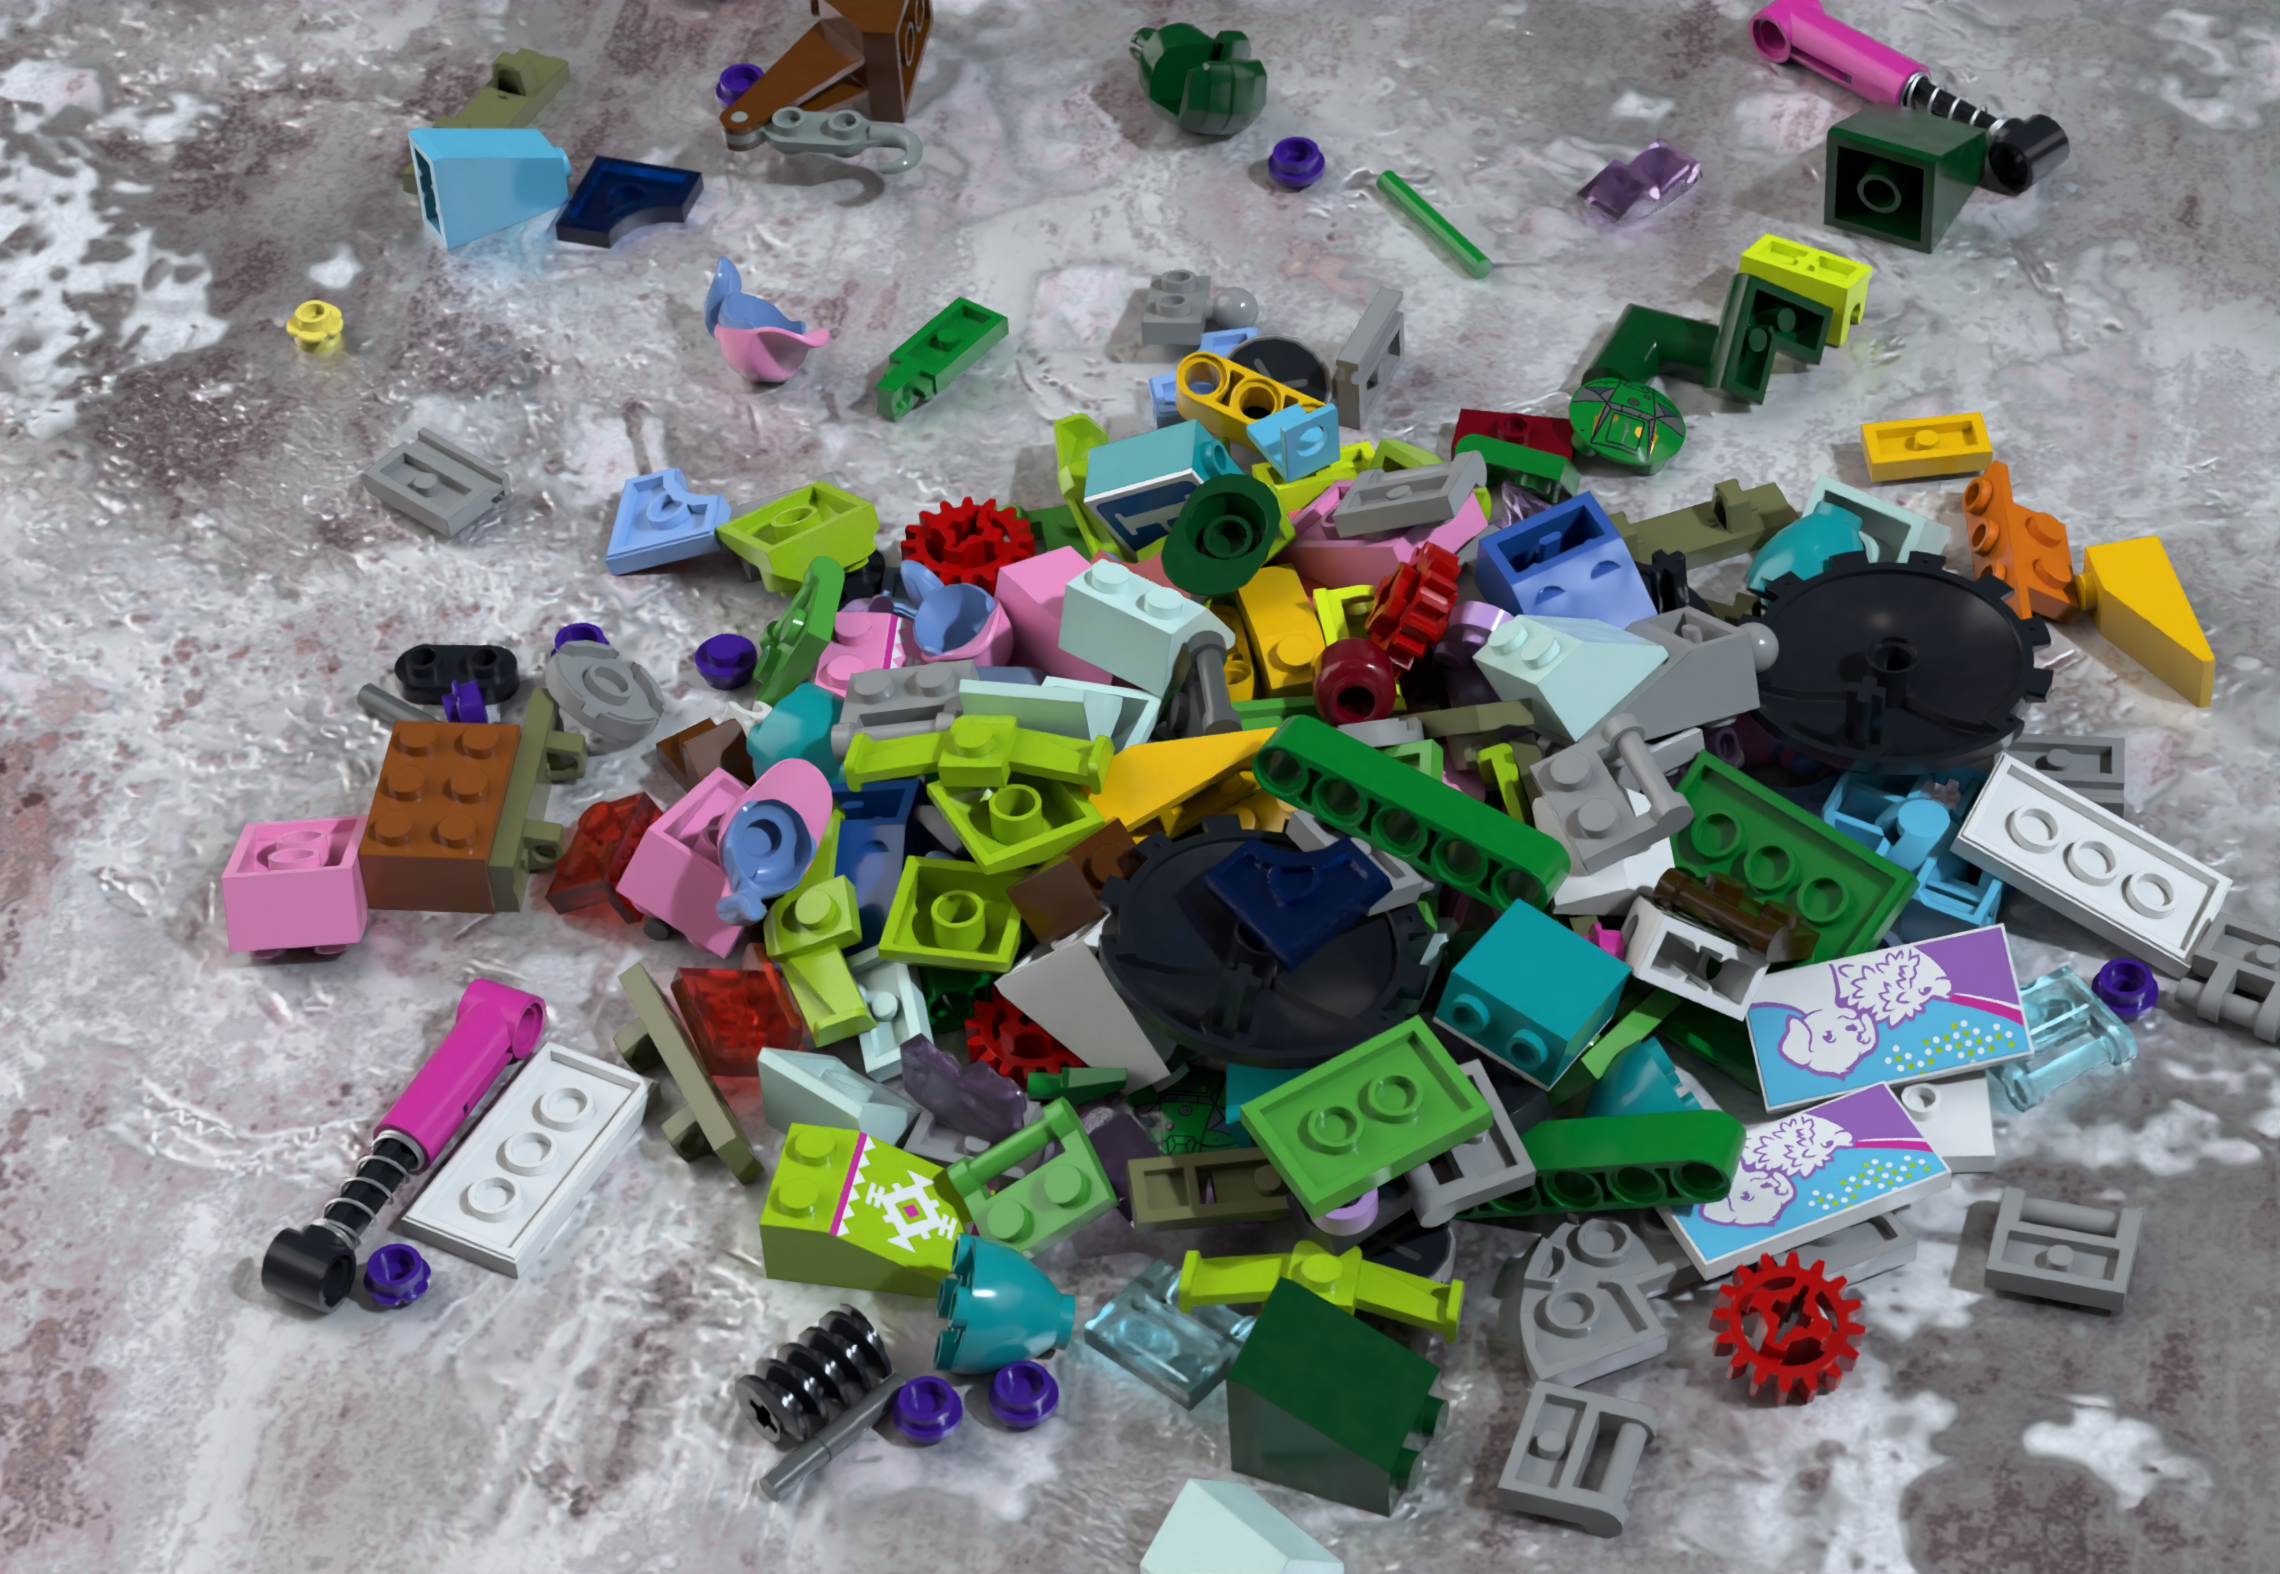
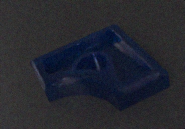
(623, 196)
(1296, 899)

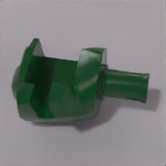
(1200, 79)

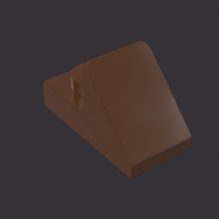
(704, 747)
(1068, 887)

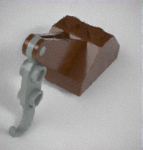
(855, 56)

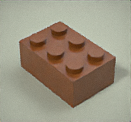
(437, 816)

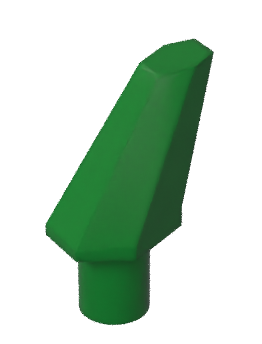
(1076, 1084)

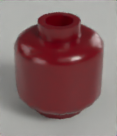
(1353, 682)

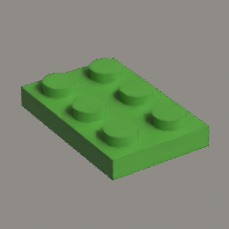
(1366, 1117)

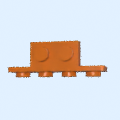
(2019, 547)

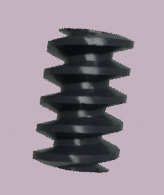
(811, 1373)

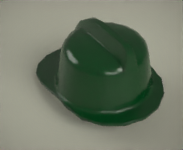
(1221, 535)

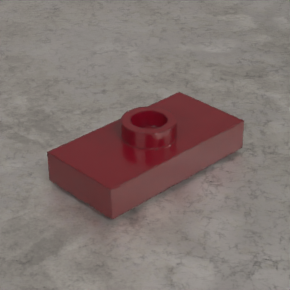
(1531, 431)

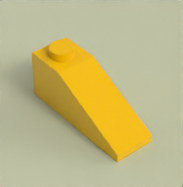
(2147, 614)
(1280, 631)
(1178, 781)

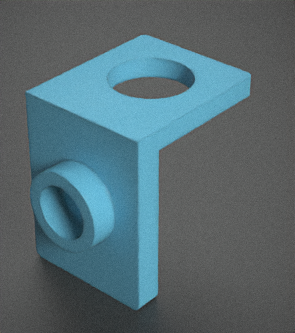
(1295, 442)

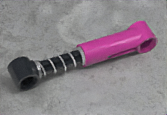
(1803, 32)
(489, 1030)

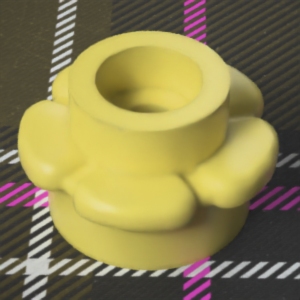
(316, 326)

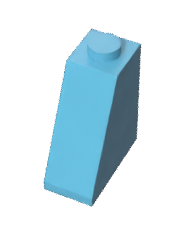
(485, 179)

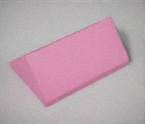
(1033, 602)

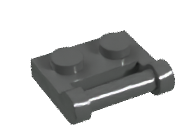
(1204, 699)

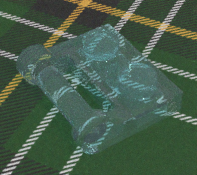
(2058, 1011)
(1162, 1345)

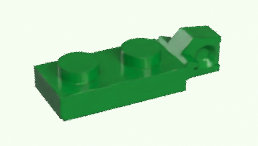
(938, 355)

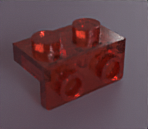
(601, 854)
(737, 1013)

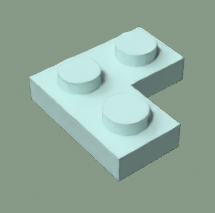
(895, 1002)

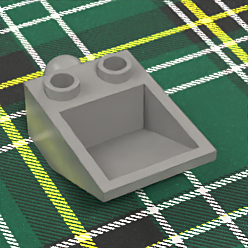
(1701, 681)

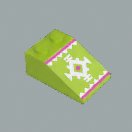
(860, 1215)

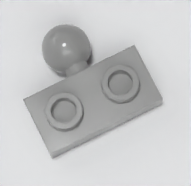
(1182, 305)

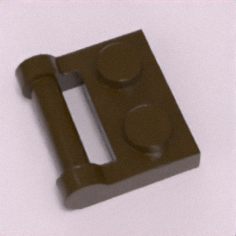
(1720, 900)

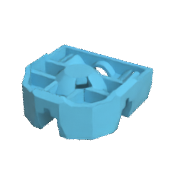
(1901, 813)

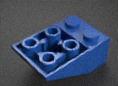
(1563, 566)
(875, 848)

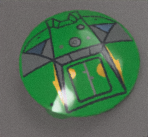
(1626, 424)
(1187, 1114)

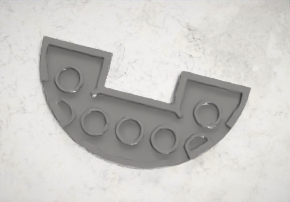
(1592, 1279)

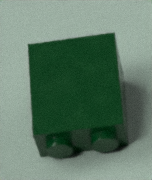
(1901, 174)
(1331, 1404)

